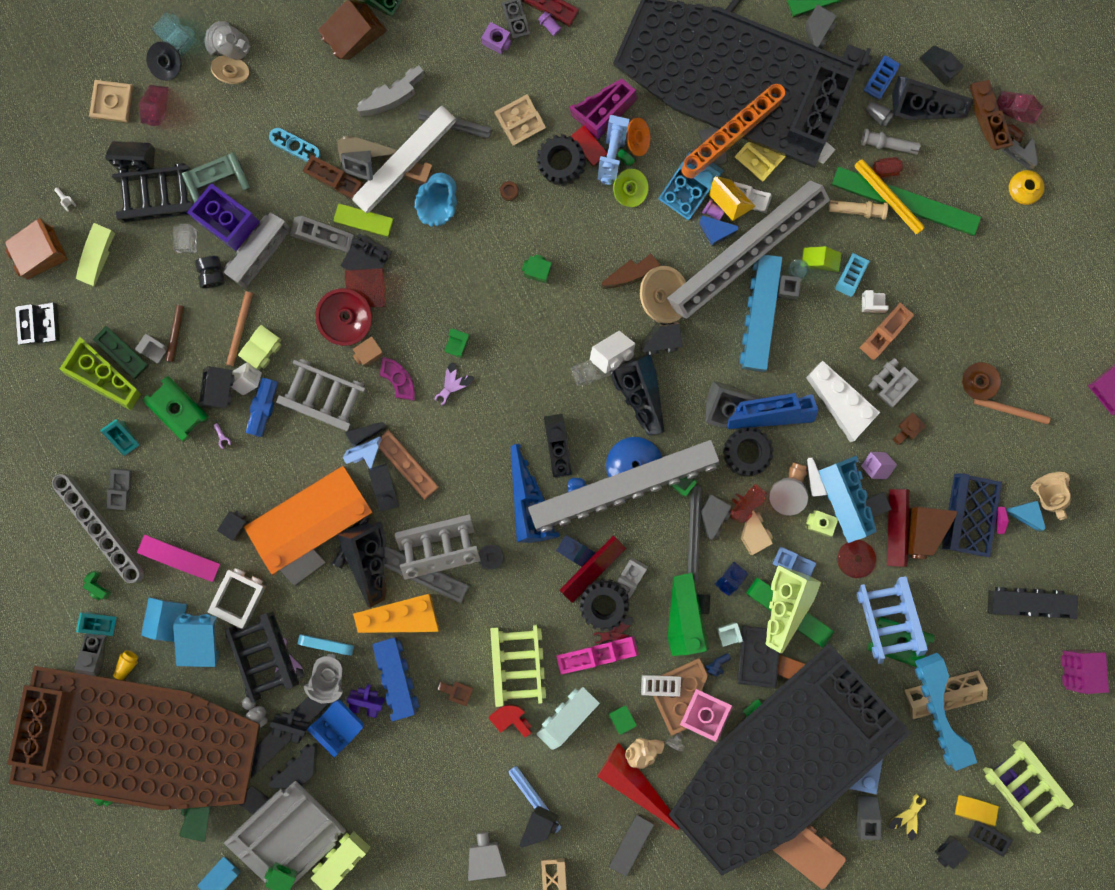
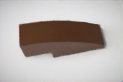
(630, 273)

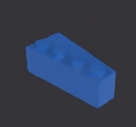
(395, 678)

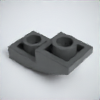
(515, 18)

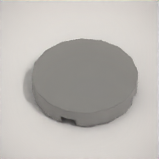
(788, 496)

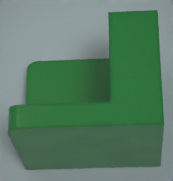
(457, 343)
(684, 486)
(622, 719)

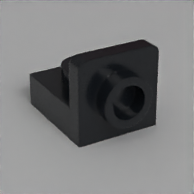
(858, 56)

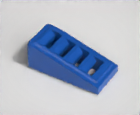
(889, 63)

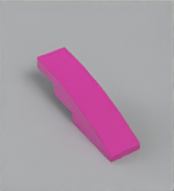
(178, 558)
(597, 655)

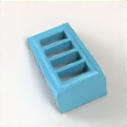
(846, 285)

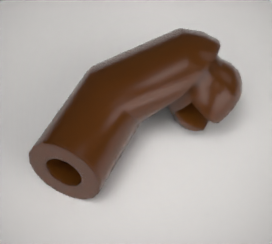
(1015, 132)

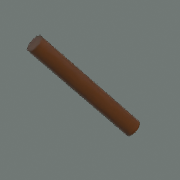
(174, 333)

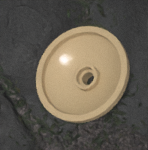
(664, 282)

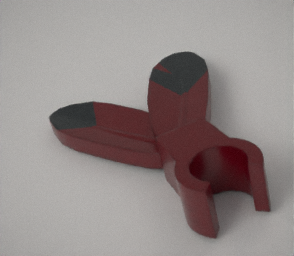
(616, 633)

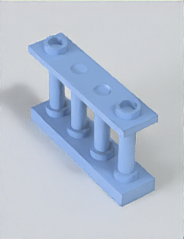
(615, 138)
(906, 607)

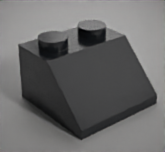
(215, 388)

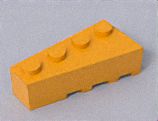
(403, 616)

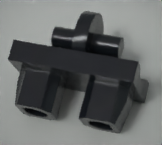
(290, 723)

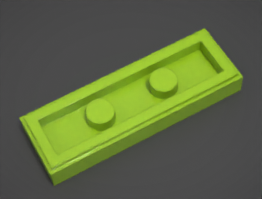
(363, 221)

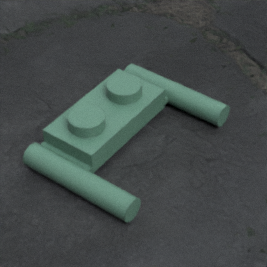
(213, 172)

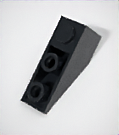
(557, 445)

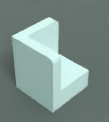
(729, 634)

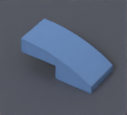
(794, 561)

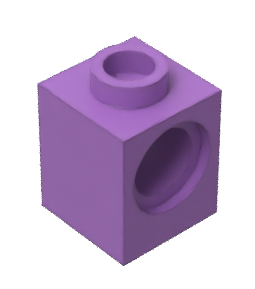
(493, 31)

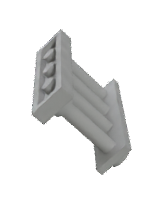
(324, 414)
(435, 532)

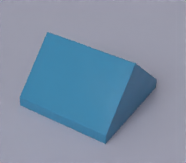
(160, 619)

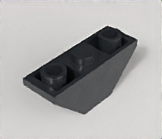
(297, 769)

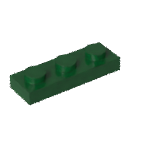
(120, 352)

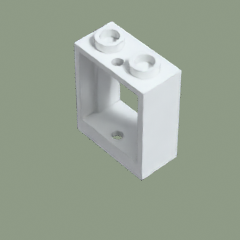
(230, 617)

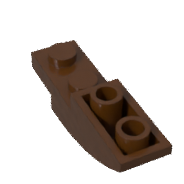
(989, 117)

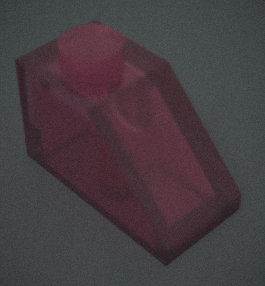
(153, 105)

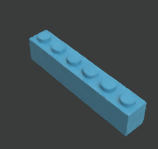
(761, 314)

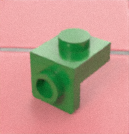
(96, 590)

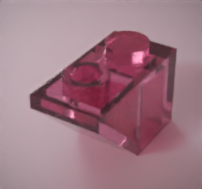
(1019, 106)

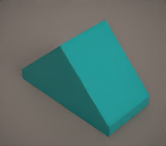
(120, 436)
(96, 623)

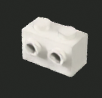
(612, 352)

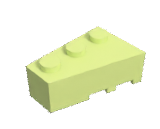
(340, 861)

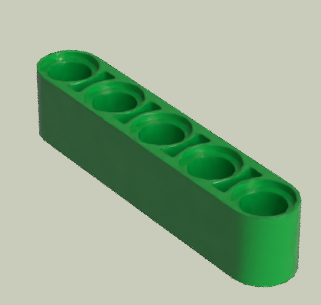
(809, 626)

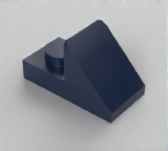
(574, 551)

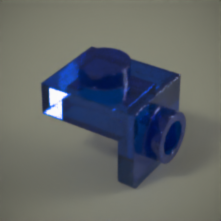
(731, 579)

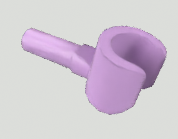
(222, 437)

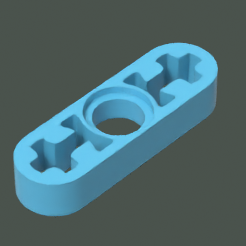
(280, 144)
(324, 644)

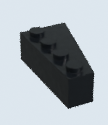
(1032, 604)

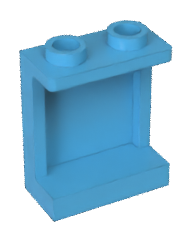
(195, 640)

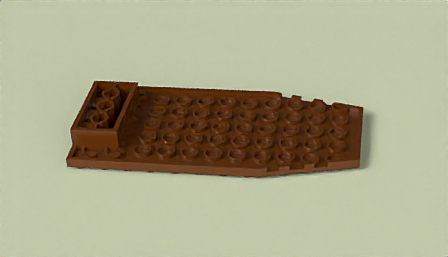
(129, 743)

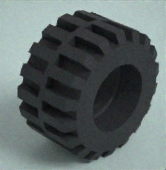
(561, 144)
(763, 445)
(599, 620)

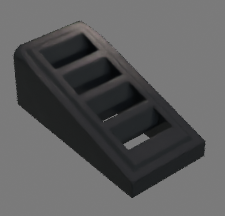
(362, 434)
(1007, 840)

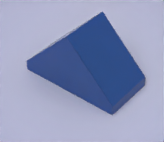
(716, 230)

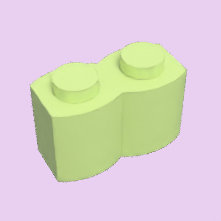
(260, 348)

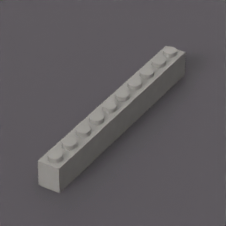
(748, 249)
(624, 486)

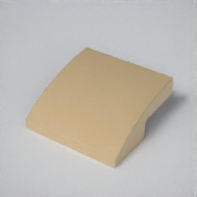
(519, 119)

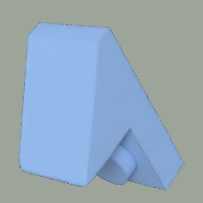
(366, 450)

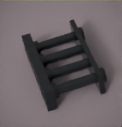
(146, 211)
(280, 660)

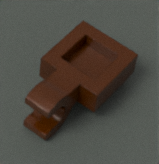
(910, 427)
(458, 692)

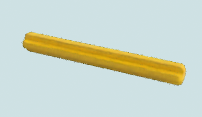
(889, 196)

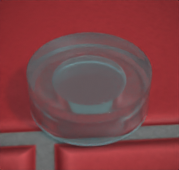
(798, 268)

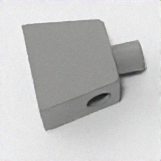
(485, 859)

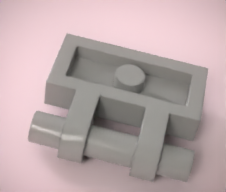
(897, 387)

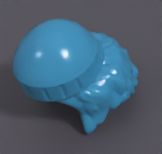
(436, 200)

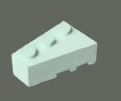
(567, 718)

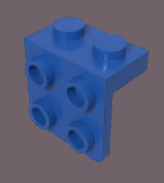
(336, 728)

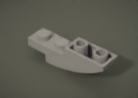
(387, 99)

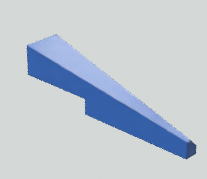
(526, 495)

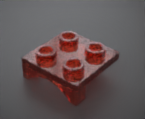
(744, 508)

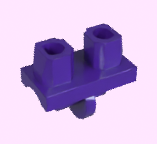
(367, 699)

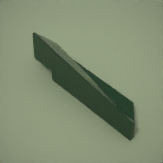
(195, 823)

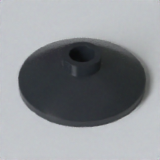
(157, 64)

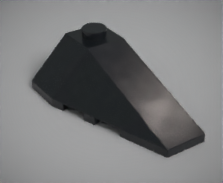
(364, 553)

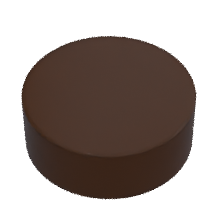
(509, 191)

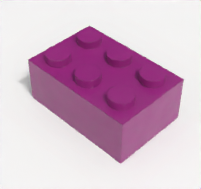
(1085, 671)

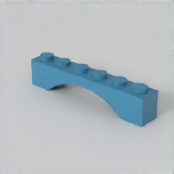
(934, 677)

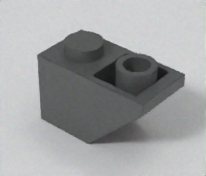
(818, 25)
(713, 514)
(91, 655)
(868, 818)

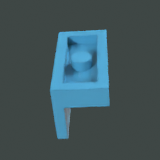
(220, 876)

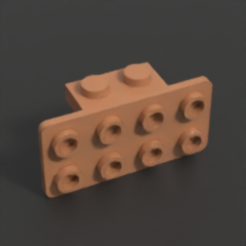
(812, 856)

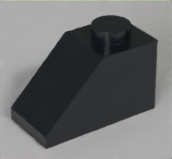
(941, 64)
(383, 487)
(540, 826)

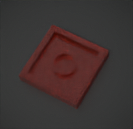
(369, 284)

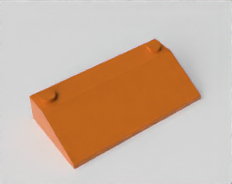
(307, 520)

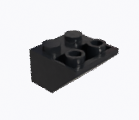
(131, 155)
(662, 337)

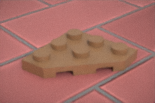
(674, 707)

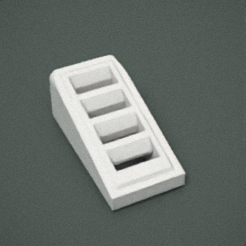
(816, 485)
(644, 685)

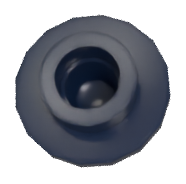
(715, 667)

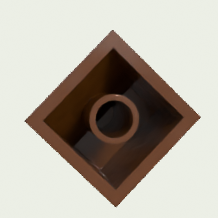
(351, 29)
(927, 530)

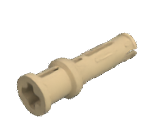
(867, 209)

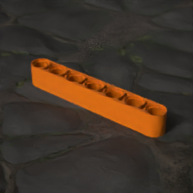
(738, 123)

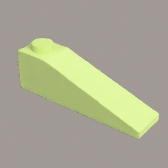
(791, 601)

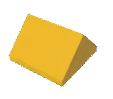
(730, 197)

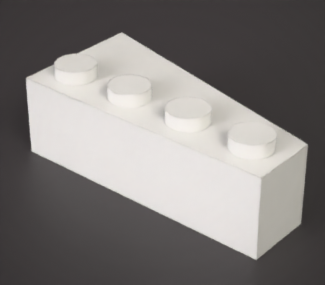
(842, 401)

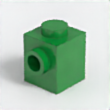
(537, 268)

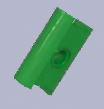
(161, 405)
(907, 657)

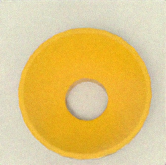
(1020, 192)

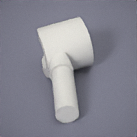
(65, 200)

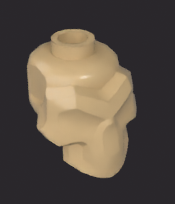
(643, 752)

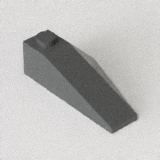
(722, 403)

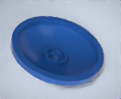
(628, 451)

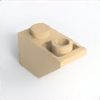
(754, 535)

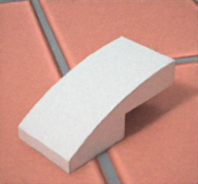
(759, 198)

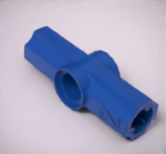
(262, 407)

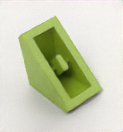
(822, 258)

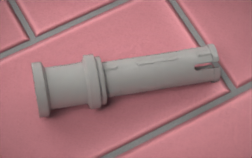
(881, 140)

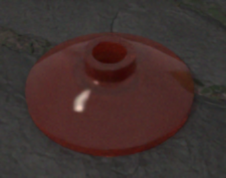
(847, 562)

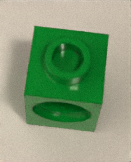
(280, 877)

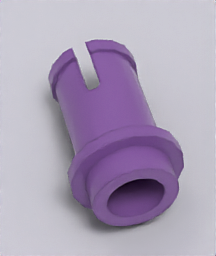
(551, 25)

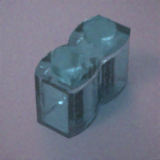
(171, 31)

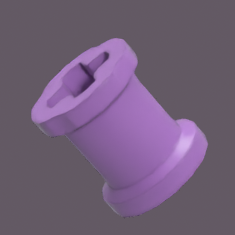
(713, 210)

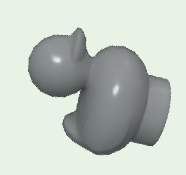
(255, 713)

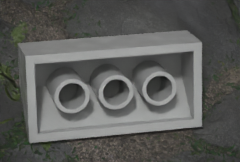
(257, 250)

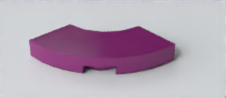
(399, 378)

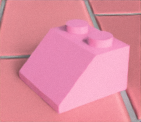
(706, 715)

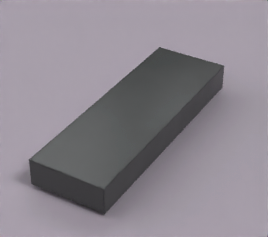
(631, 845)

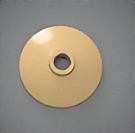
(229, 70)

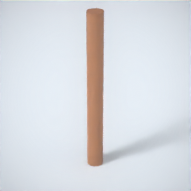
(239, 328)
(1014, 411)

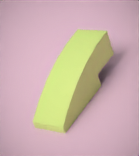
(94, 254)

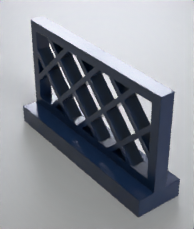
(957, 503)

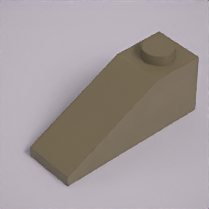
(355, 144)

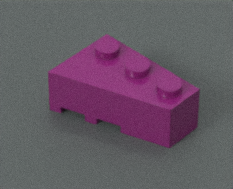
(596, 110)

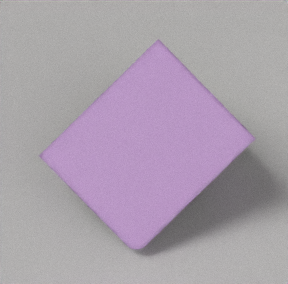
(878, 465)

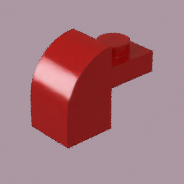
(509, 714)

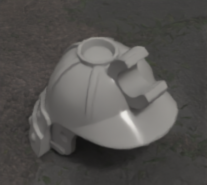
(226, 40)
(325, 680)

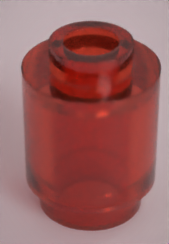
(888, 167)

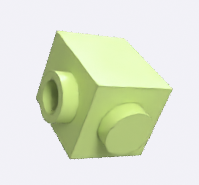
(822, 523)

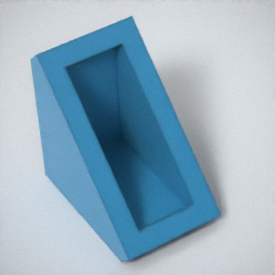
(1028, 514)

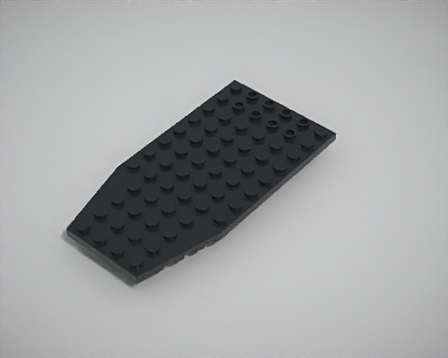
(719, 62)
(787, 763)

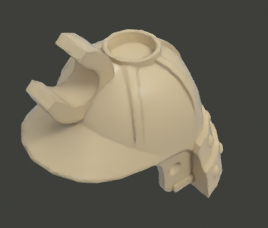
(1054, 492)

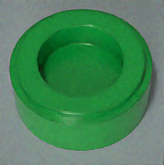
(625, 157)

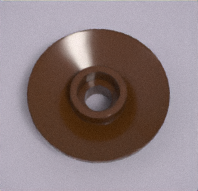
(990, 381)

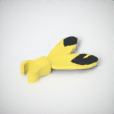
(909, 817)

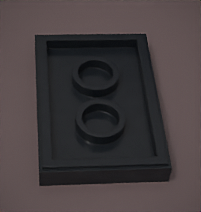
(757, 661)

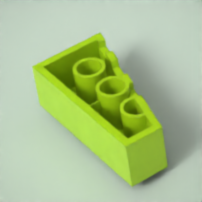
(97, 374)

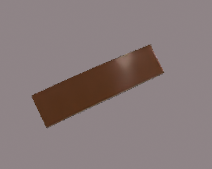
(332, 177)

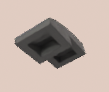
(119, 489)

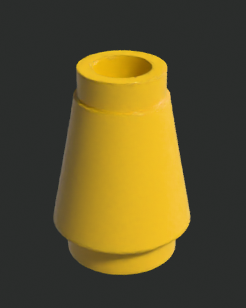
(126, 662)

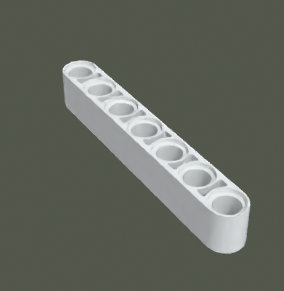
(404, 159)

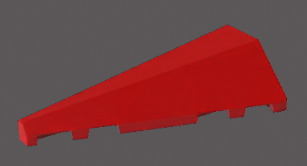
(633, 784)

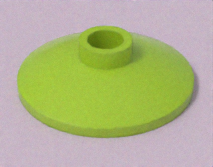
(637, 191)

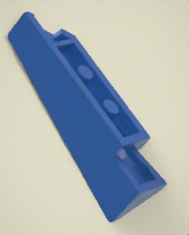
(774, 411)

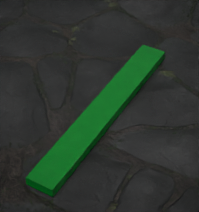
(917, 204)

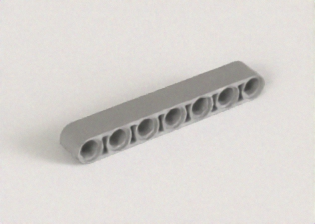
(89, 525)

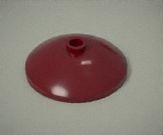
(331, 319)

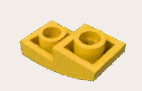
(976, 810)

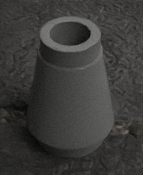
(880, 114)

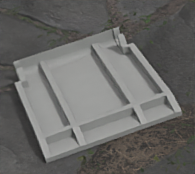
(286, 831)

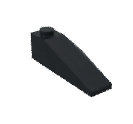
(922, 101)
(640, 387)

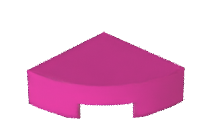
(1001, 520)

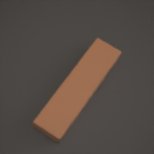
(407, 465)

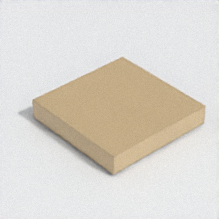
(111, 101)

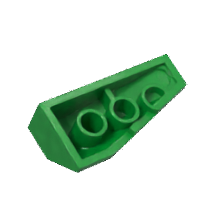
(686, 622)

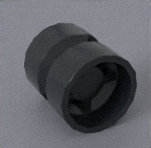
(209, 265)
(491, 557)

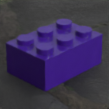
(223, 217)

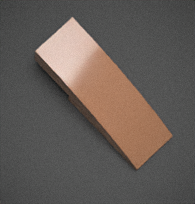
(886, 331)

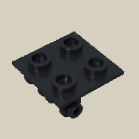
(365, 255)

